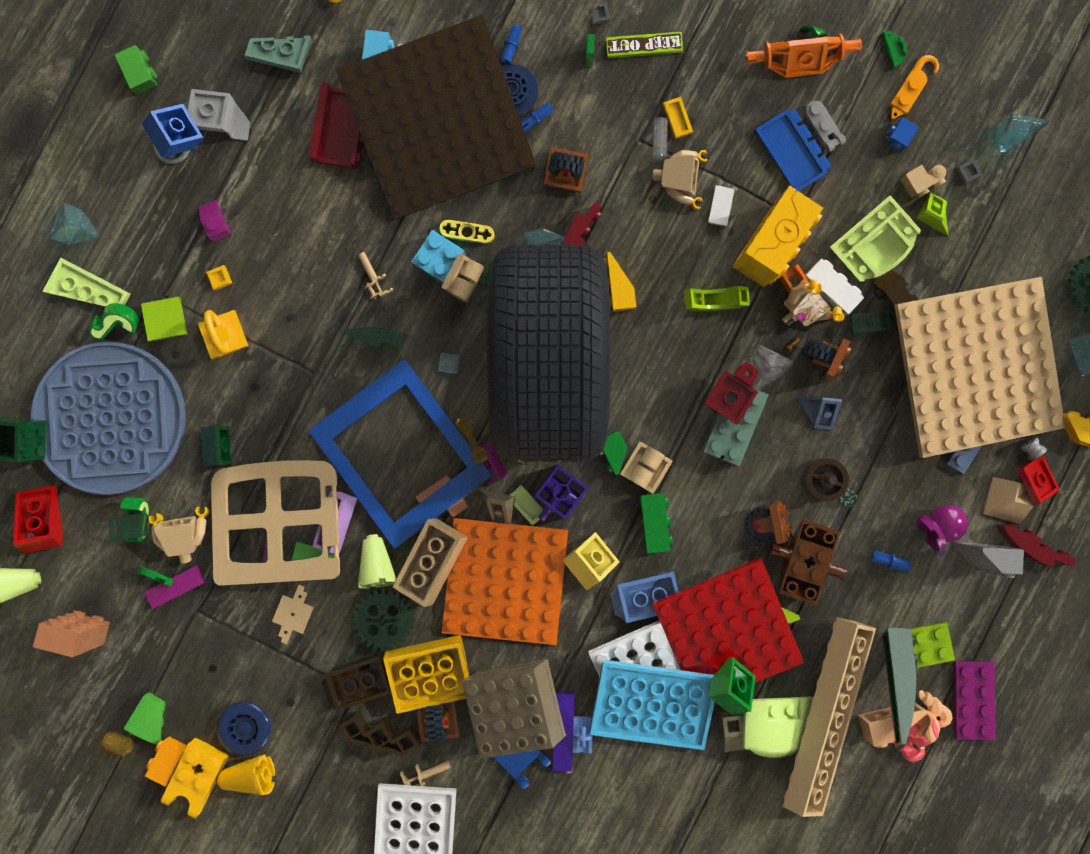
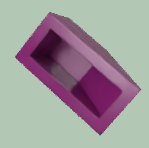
(214, 221)

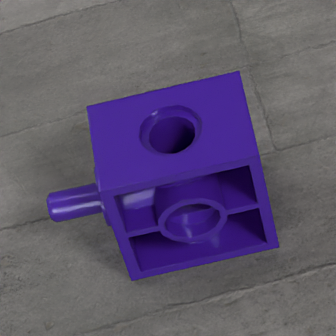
(560, 493)

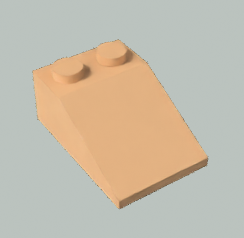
(878, 725)

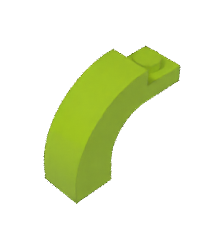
(716, 299)

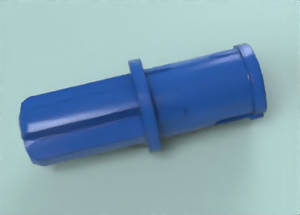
(511, 44)
(537, 116)
(891, 561)

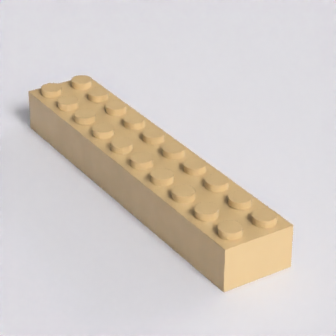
(829, 718)

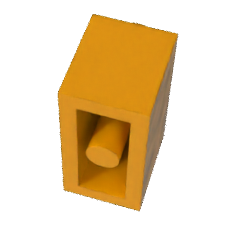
(165, 761)

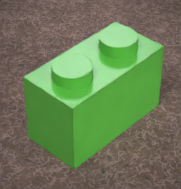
(136, 69)

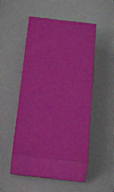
(181, 584)

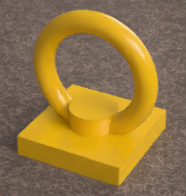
(222, 333)

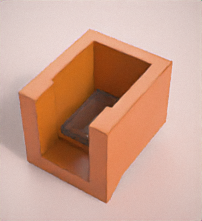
(792, 278)

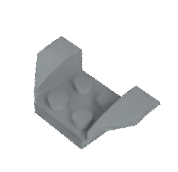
(217, 113)

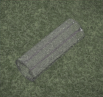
(660, 129)

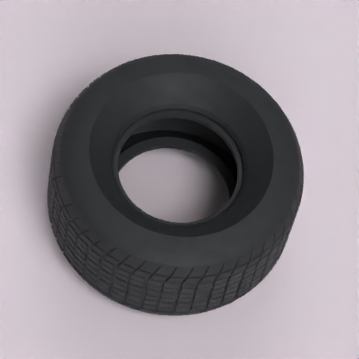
(548, 352)

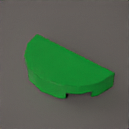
(895, 48)
(155, 576)

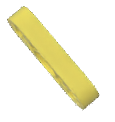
(452, 234)

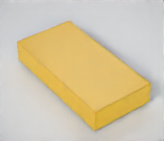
(677, 118)

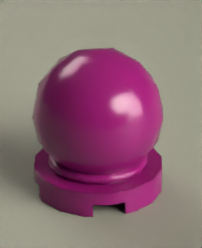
(943, 525)

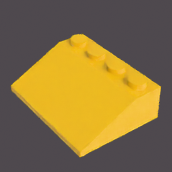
(427, 673)

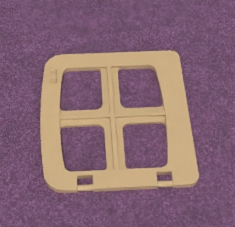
(274, 520)

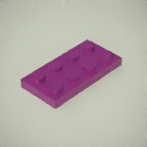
(974, 700)

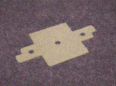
(299, 620)

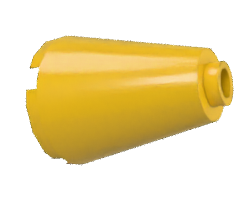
(249, 776)

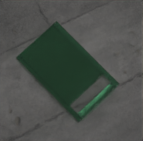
(130, 526)

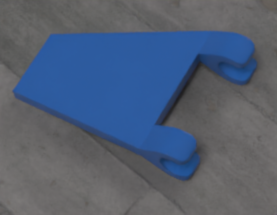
(518, 762)

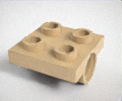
(462, 277)
(646, 467)

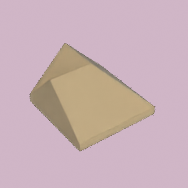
(1007, 500)

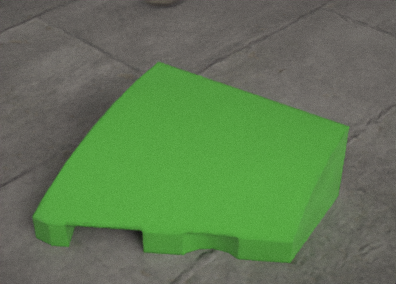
(147, 719)

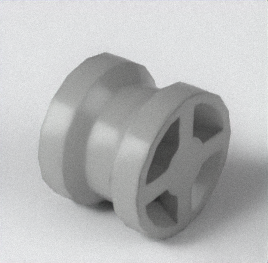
(1033, 448)

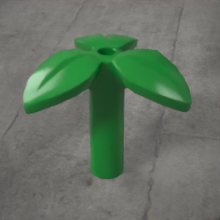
(815, 31)

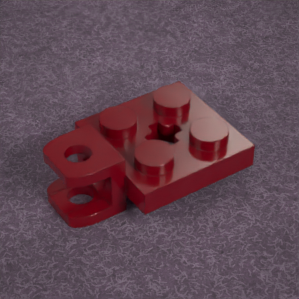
(740, 386)

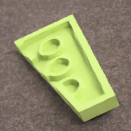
(82, 285)

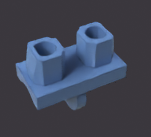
(581, 735)

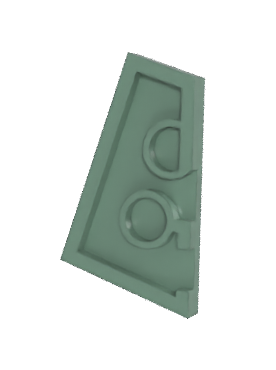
(281, 53)

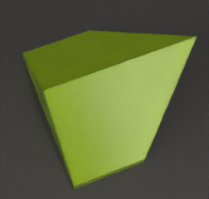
(934, 213)

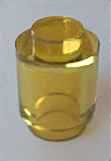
(117, 743)

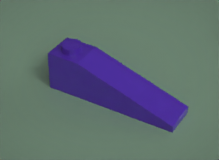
(564, 749)

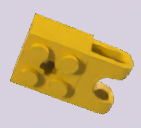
(193, 781)

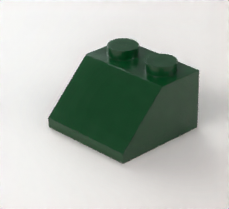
(215, 445)

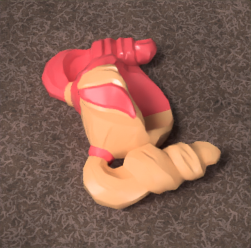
(927, 728)

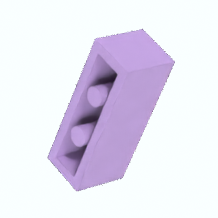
(345, 509)

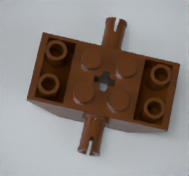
(804, 580)

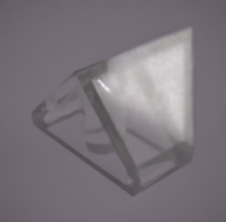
(770, 366)

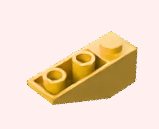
(621, 290)

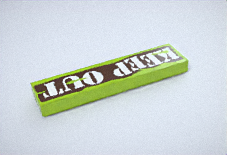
(644, 44)

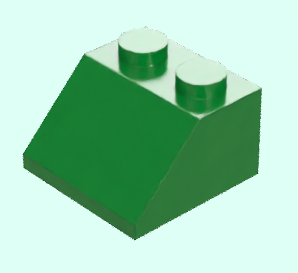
(733, 687)

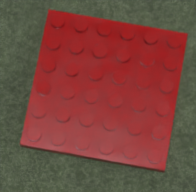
(727, 619)

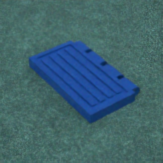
(791, 150)

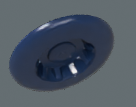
(515, 85)
(243, 728)

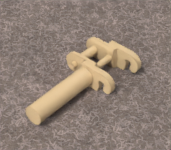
(372, 275)
(425, 774)

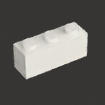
(835, 287)

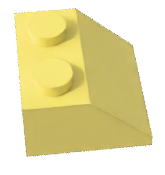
(591, 561)

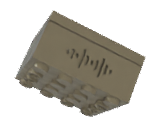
(514, 709)

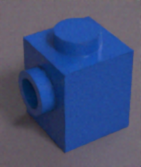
(901, 134)

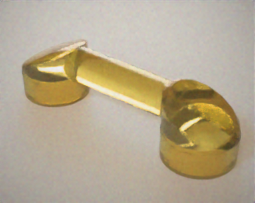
(466, 428)

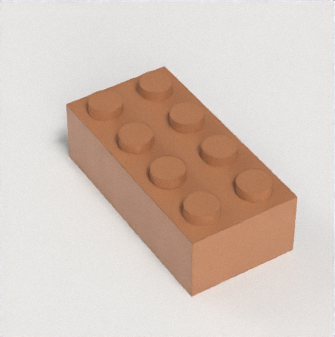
(71, 634)

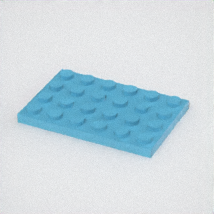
(652, 705)

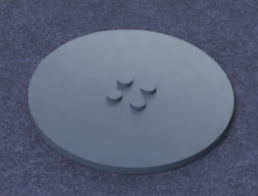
(109, 417)

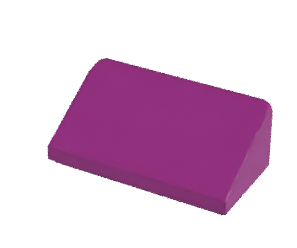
(493, 465)

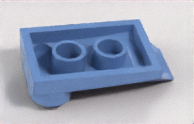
(634, 599)

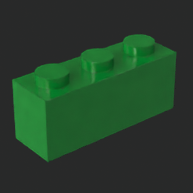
(655, 523)

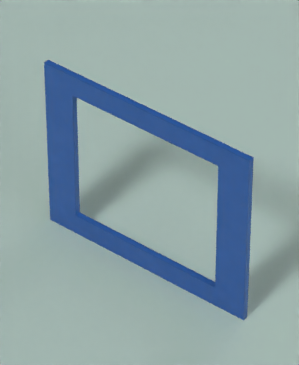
(363, 403)

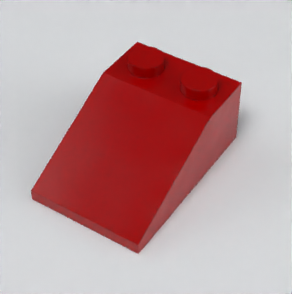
(37, 520)

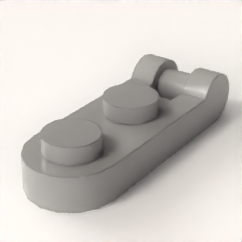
(824, 125)

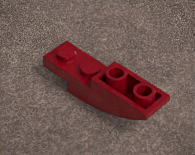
(580, 226)
(1033, 547)

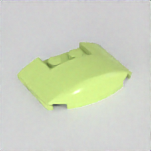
(877, 241)
(775, 726)

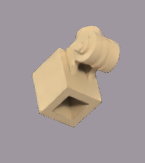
(918, 180)

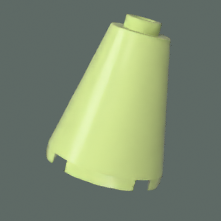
(375, 564)
(17, 582)

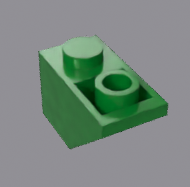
(614, 451)

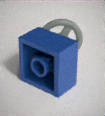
(172, 133)

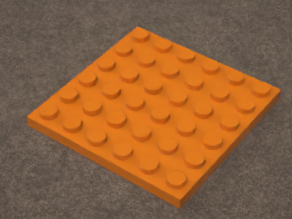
(506, 582)

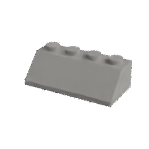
(992, 558)

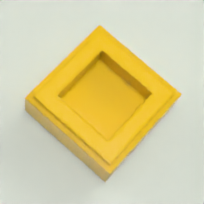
(219, 277)

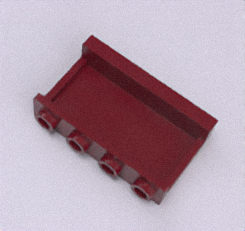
(335, 131)

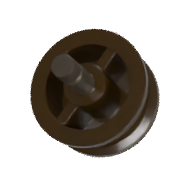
(825, 479)

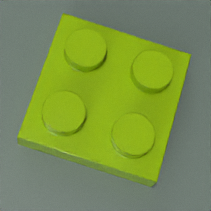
(932, 644)

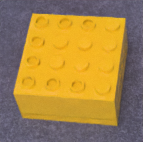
(778, 237)

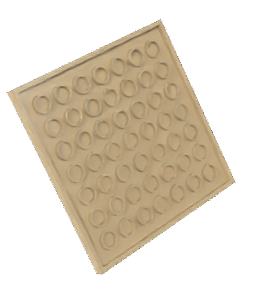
(980, 366)

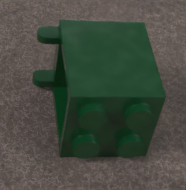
(22, 439)

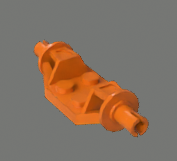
(804, 55)

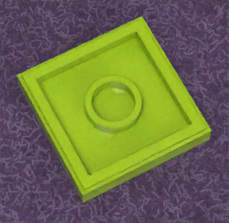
(164, 319)

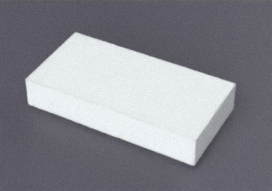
(721, 206)

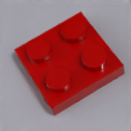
(1038, 480)

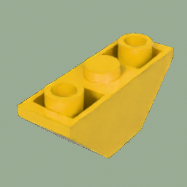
(1077, 428)

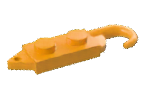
(911, 87)

